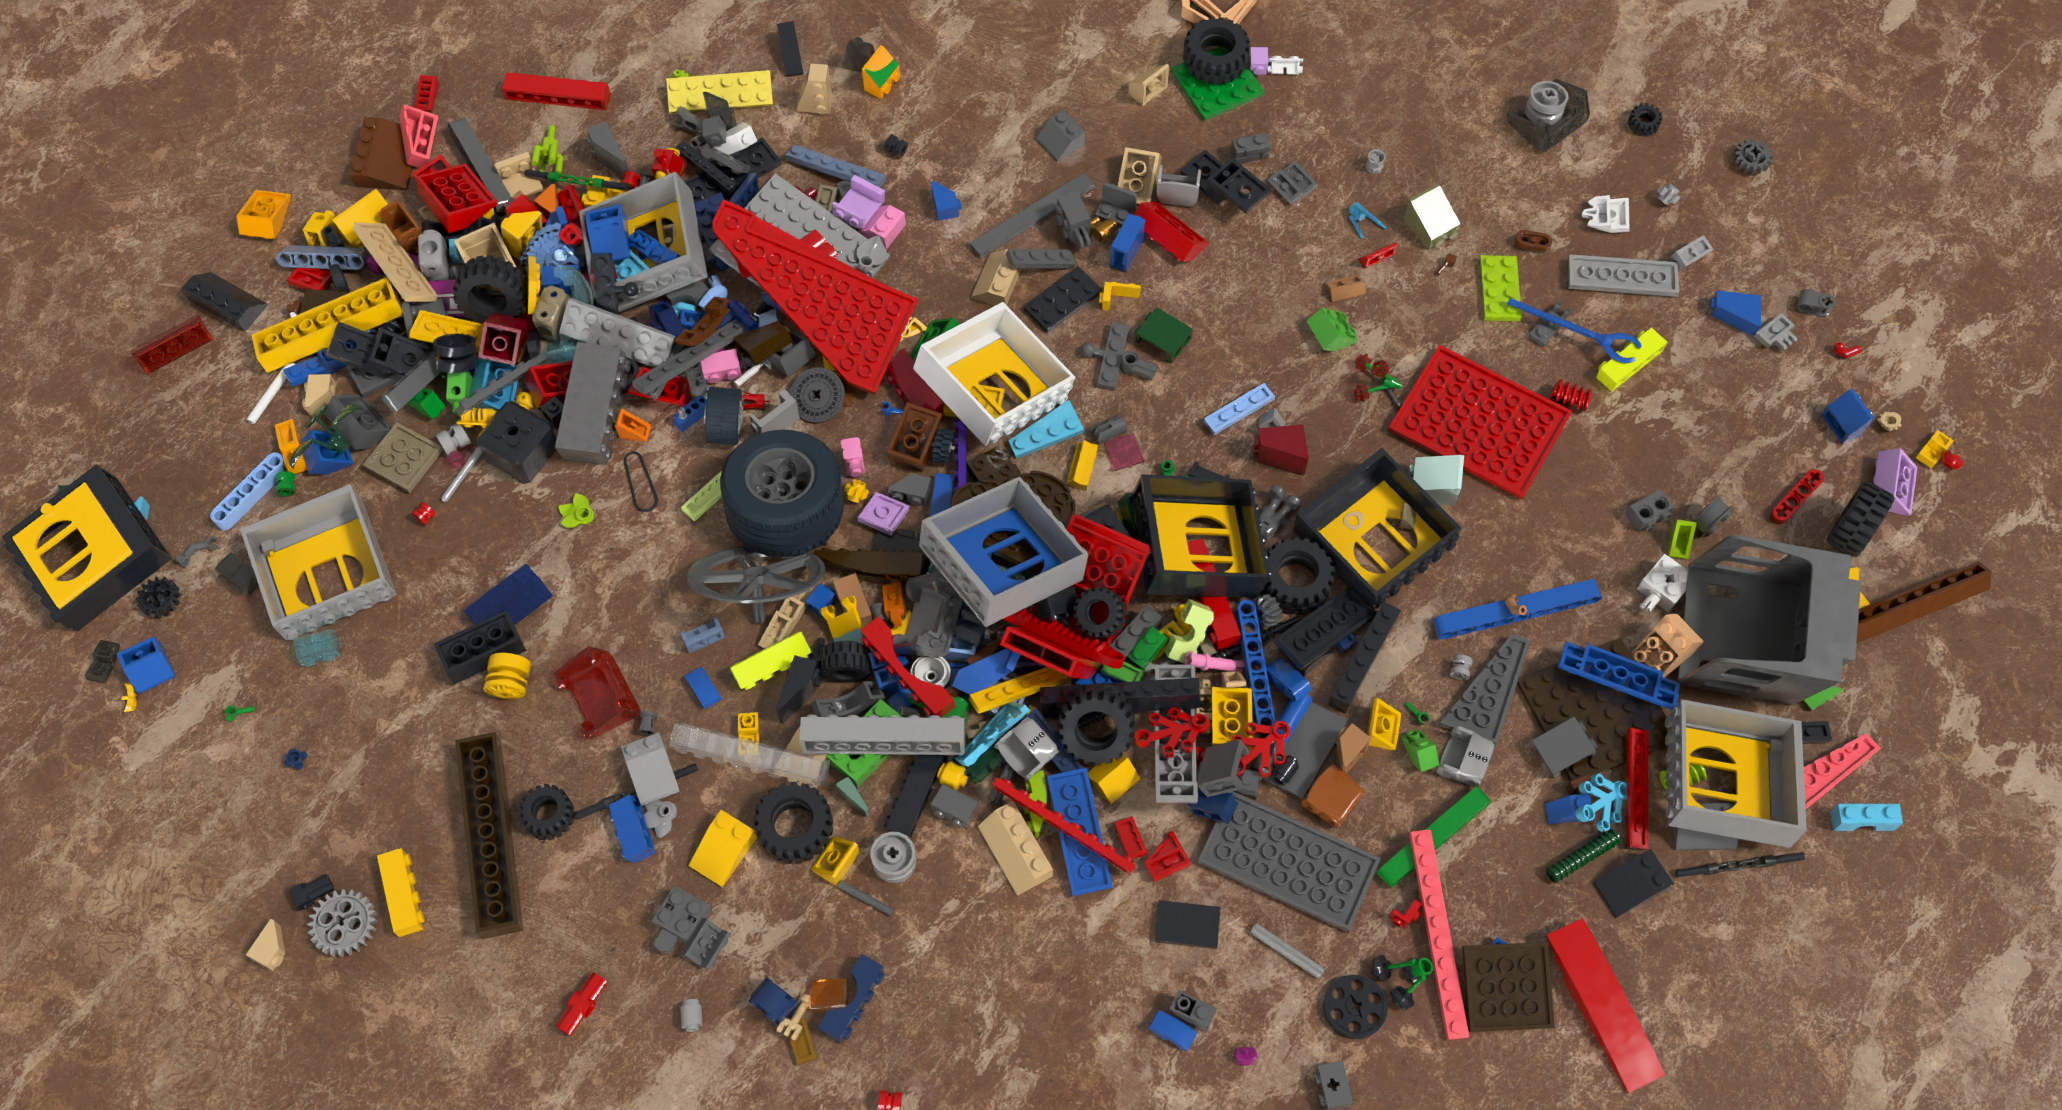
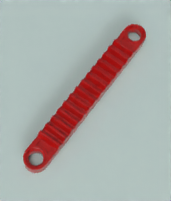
(1067, 638)

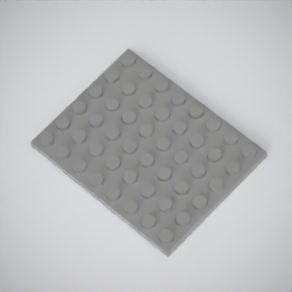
(799, 215)

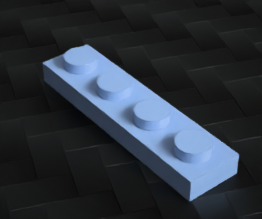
(1238, 409)

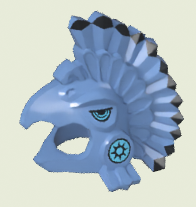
(549, 249)

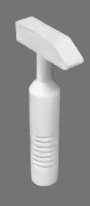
(748, 374)

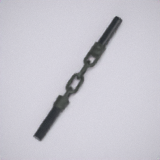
(605, 803)
(1713, 868)

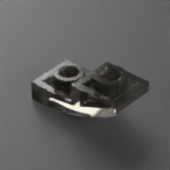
(103, 662)

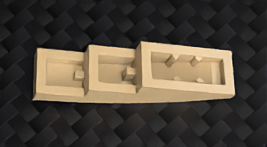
(785, 619)

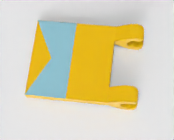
(847, 625)

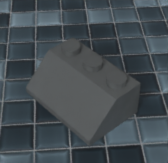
(361, 428)
(1695, 840)

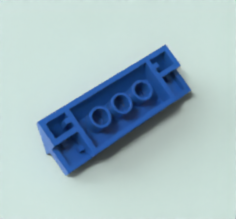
(1619, 674)

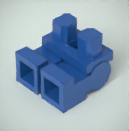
(885, 680)

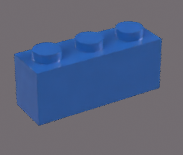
(631, 829)

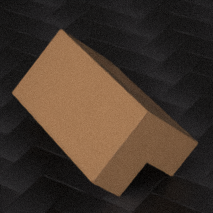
(850, 586)

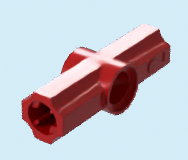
(581, 1004)

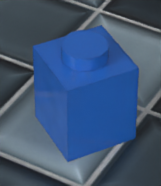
(819, 598)

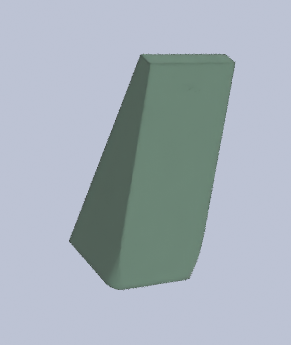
(849, 791)

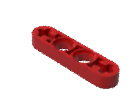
(1795, 495)

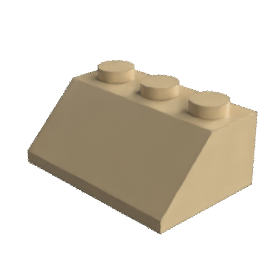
(996, 280)

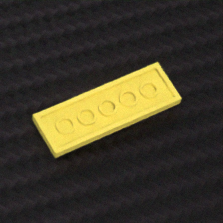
(739, 90)

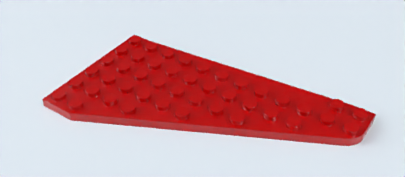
(836, 307)

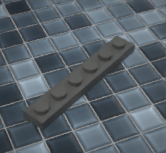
(496, 386)

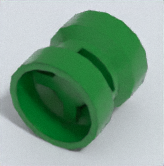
(285, 483)

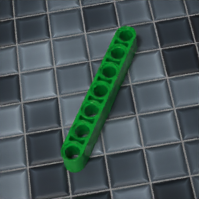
(1441, 829)

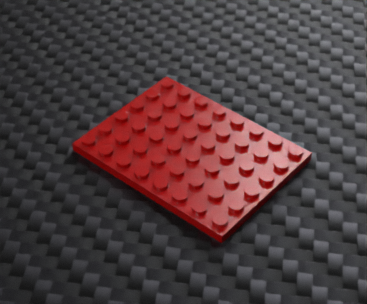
(1484, 417)

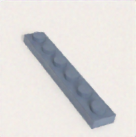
(832, 165)

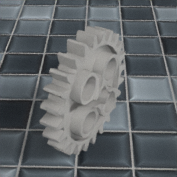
(334, 908)

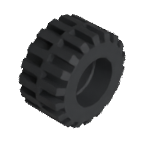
(1084, 610)
(845, 661)
(540, 798)

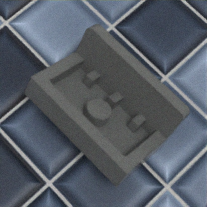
(706, 944)

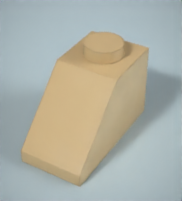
(268, 947)

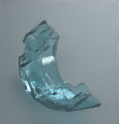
(579, 286)

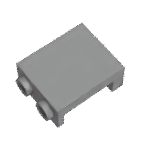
(778, 419)

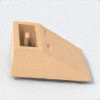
(1667, 645)

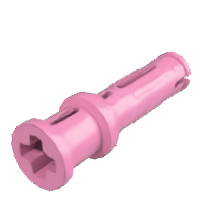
(1205, 661)

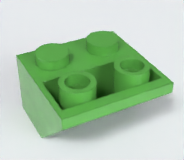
(1332, 329)

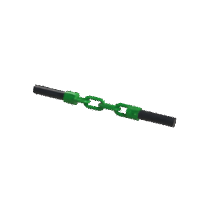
(597, 182)

